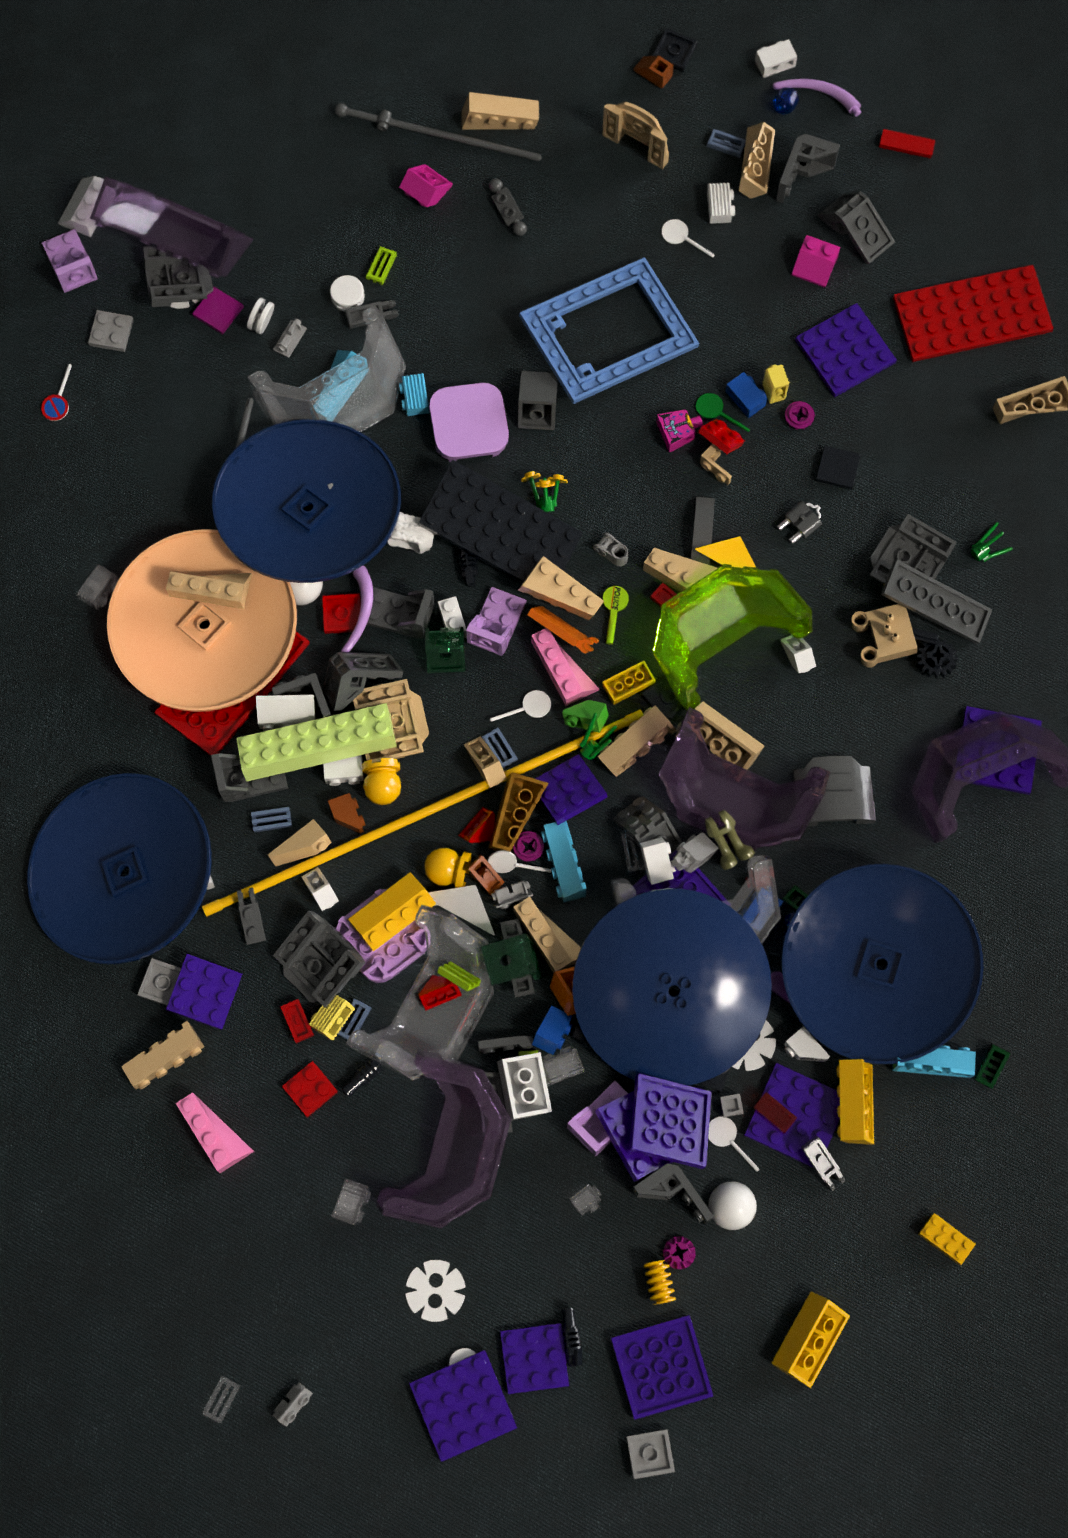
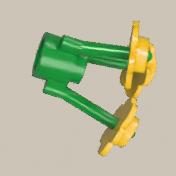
(546, 503)

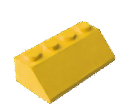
(390, 911)
(856, 1102)
(810, 1339)

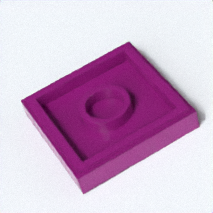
(218, 310)

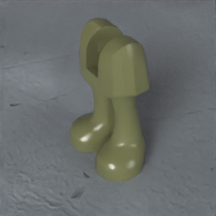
(741, 850)

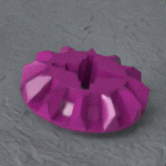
(807, 412)
(527, 837)
(674, 1261)

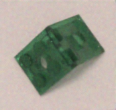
(445, 642)
(522, 956)

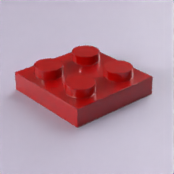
(722, 436)
(341, 612)
(310, 1089)

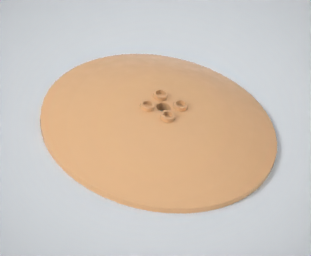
(161, 639)

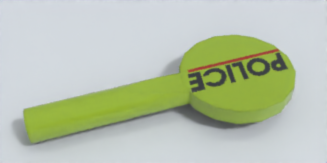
(615, 600)

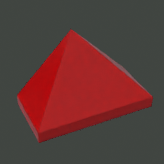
(480, 827)
(438, 991)

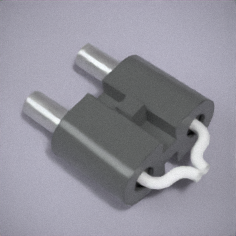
(802, 519)

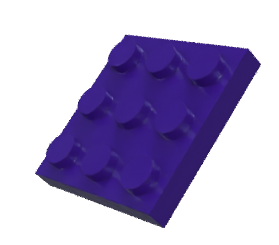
(570, 789)
(204, 991)
(534, 1358)

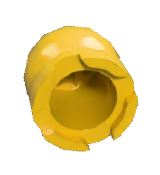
(382, 783)
(447, 867)

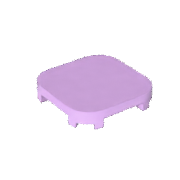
(468, 421)
(392, 955)

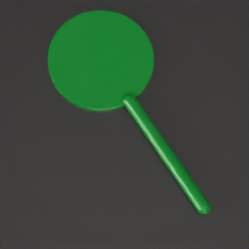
(711, 406)

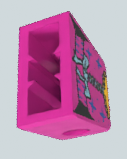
(677, 428)

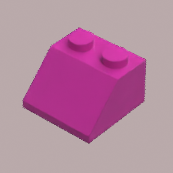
(425, 185)
(816, 261)

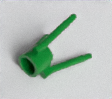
(980, 550)
(592, 748)

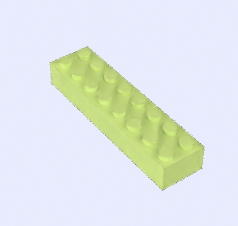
(316, 742)

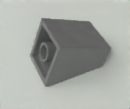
(537, 400)

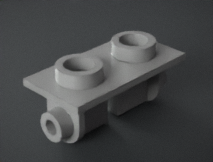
(290, 338)
(505, 898)
(299, 1397)

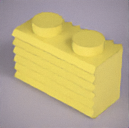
(775, 383)
(331, 1019)

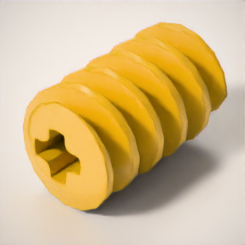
(659, 1282)

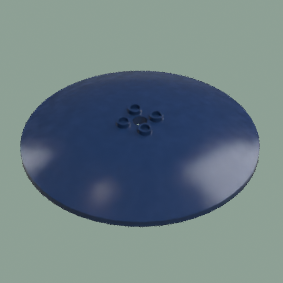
(289, 467)
(80, 863)
(892, 917)
(665, 942)

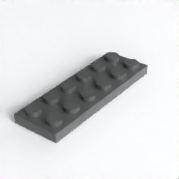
(936, 601)

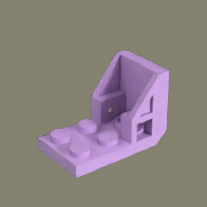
(69, 260)
(496, 621)
(586, 1124)

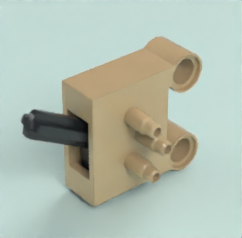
(891, 634)

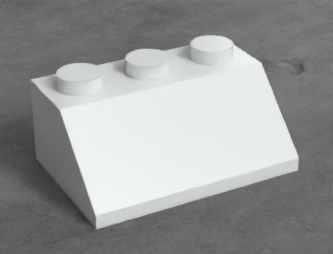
(81, 206)
(284, 710)
(524, 1086)

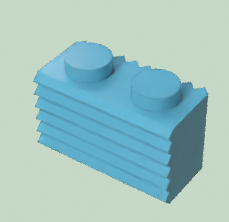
(415, 394)

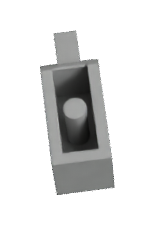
(694, 853)

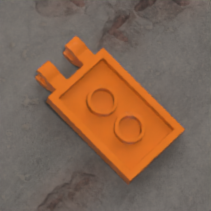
(562, 629)

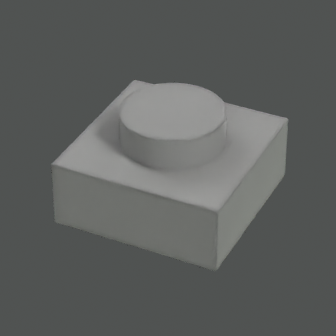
(731, 1105)

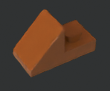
(485, 875)

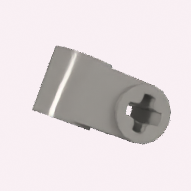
(609, 547)

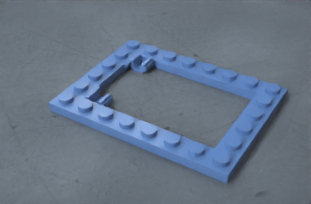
(576, 385)

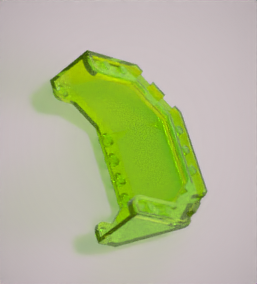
(717, 614)

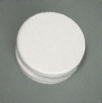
(347, 292)
(260, 316)

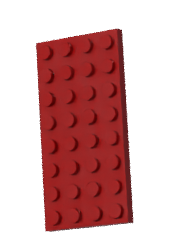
(972, 313)
(215, 728)

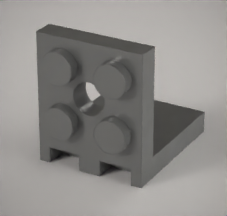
(304, 686)
(647, 822)

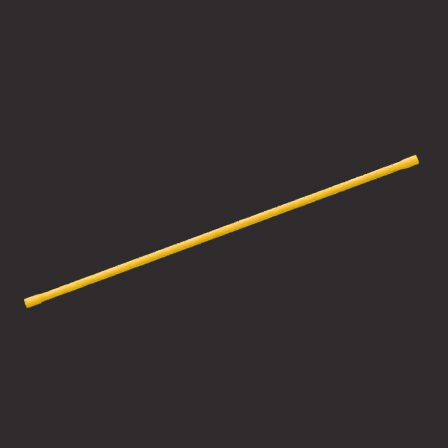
(219, 904)

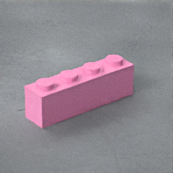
(564, 672)
(216, 1138)

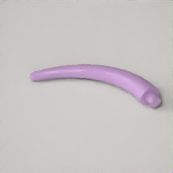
(832, 90)
(366, 589)

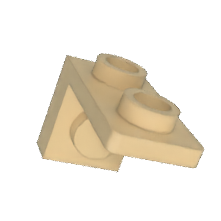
(707, 462)

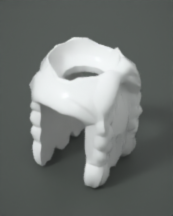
(411, 535)

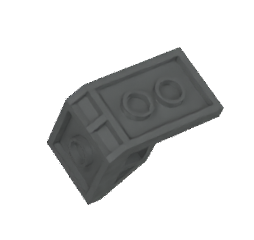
(816, 153)
(858, 218)
(402, 613)
(343, 666)
(233, 784)
(657, 1187)

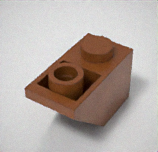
(655, 70)
(345, 812)

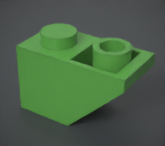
(582, 713)

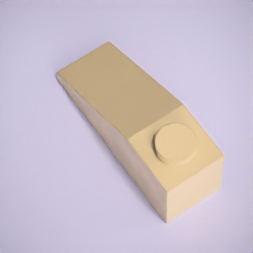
(485, 761)
(303, 844)

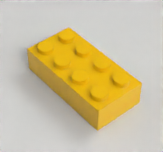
(628, 682)
(946, 1239)

